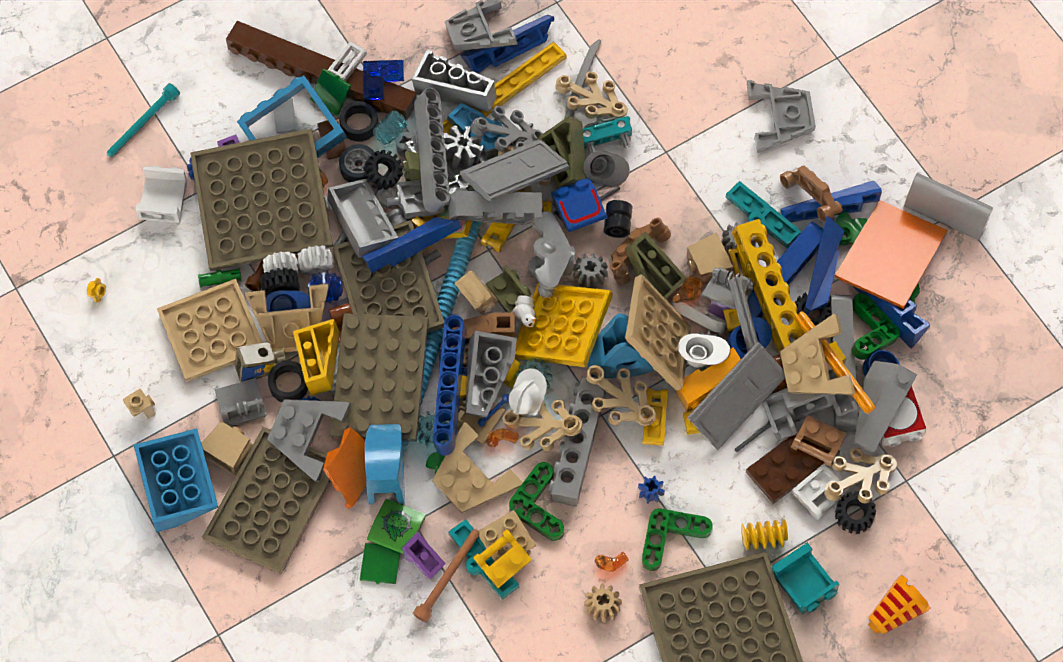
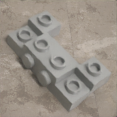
(785, 408)

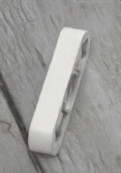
(700, 316)

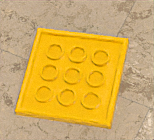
(564, 326)

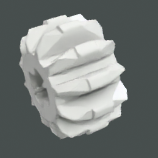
(280, 260)
(315, 260)

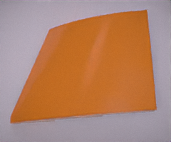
(347, 466)

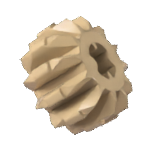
(607, 609)

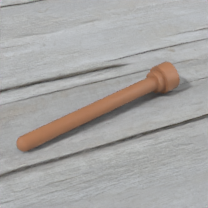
(424, 611)

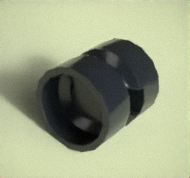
(618, 219)

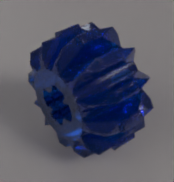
(334, 282)

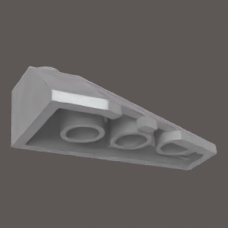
(486, 369)
(886, 387)

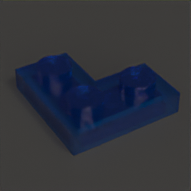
(377, 73)

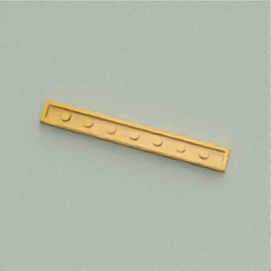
(522, 77)

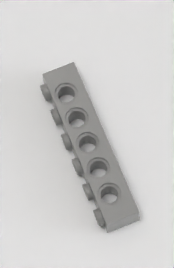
(570, 492)

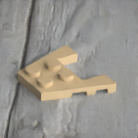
(279, 325)
(806, 363)
(464, 482)

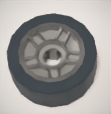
(349, 161)

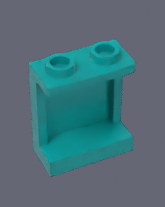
(804, 579)

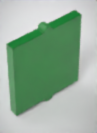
(332, 91)
(379, 564)

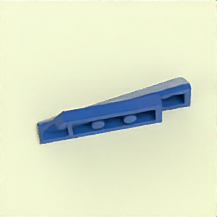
(527, 38)
(849, 198)
(411, 243)
(824, 267)
(910, 324)

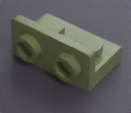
(507, 288)

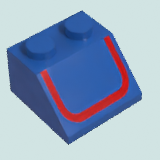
(578, 205)

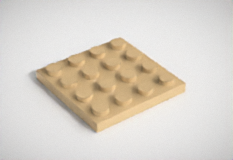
(209, 329)
(656, 330)

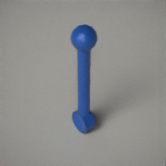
(482, 422)

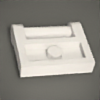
(813, 487)

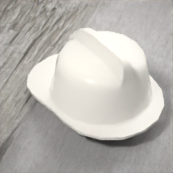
(703, 350)
(528, 393)

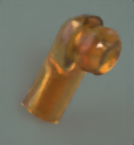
(501, 434)
(610, 564)

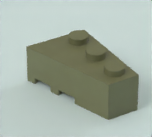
(568, 142)
(654, 265)

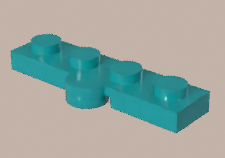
(757, 208)
(459, 535)

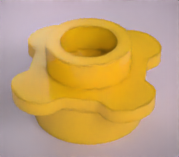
(96, 289)

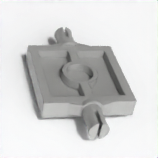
(410, 199)

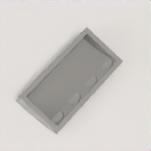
(948, 206)
(361, 216)

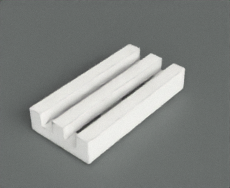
(353, 65)

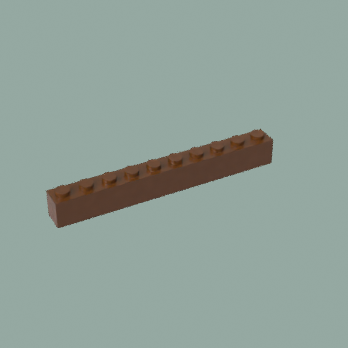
(300, 61)

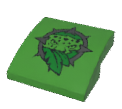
(395, 525)

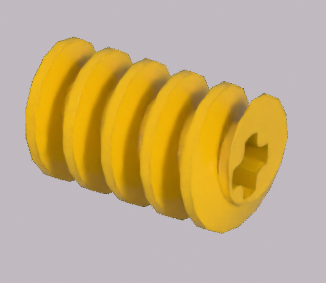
(764, 534)

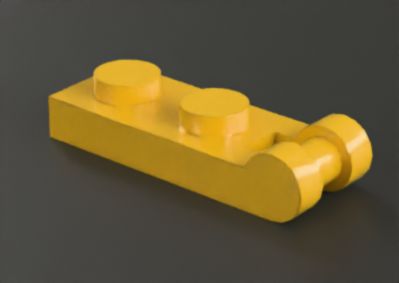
(499, 230)
(655, 433)

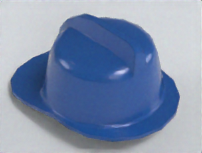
(287, 300)
(763, 333)

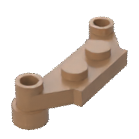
(814, 187)
(620, 259)

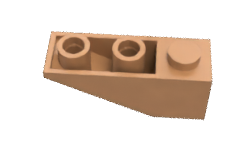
(491, 323)

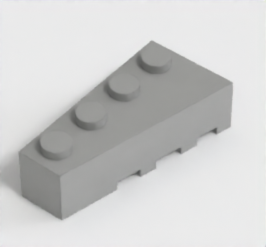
(510, 209)

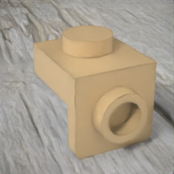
(139, 403)

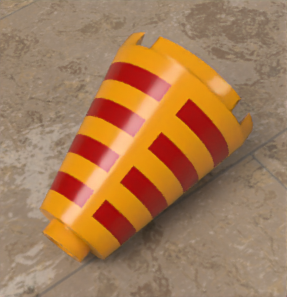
(897, 607)

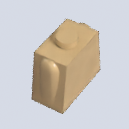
(707, 255)
(476, 292)
(227, 447)

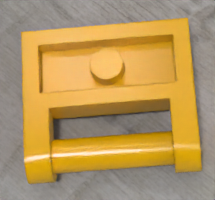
(507, 564)

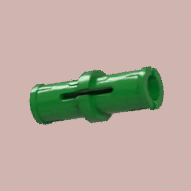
(219, 277)

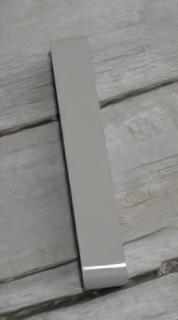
(432, 151)
(843, 307)

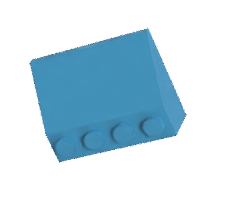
(175, 479)

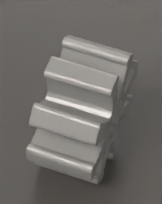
(462, 147)

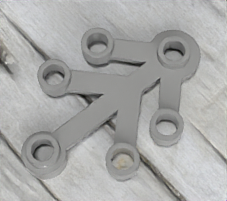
(481, 125)

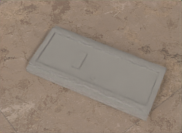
(514, 170)
(737, 396)

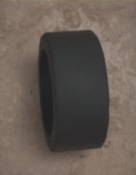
(354, 108)
(276, 371)

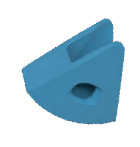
(614, 352)
(384, 461)

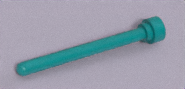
(169, 92)

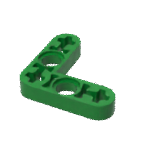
(878, 332)
(529, 500)
(668, 525)

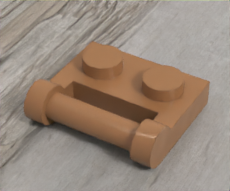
(821, 435)

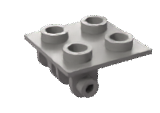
(719, 288)
(240, 402)

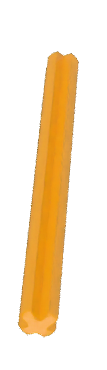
(837, 365)

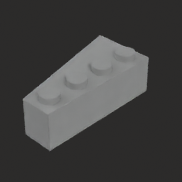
(453, 82)

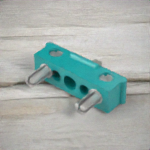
(611, 130)

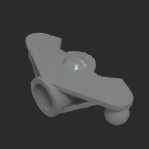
(553, 253)

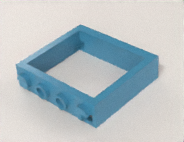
(282, 95)

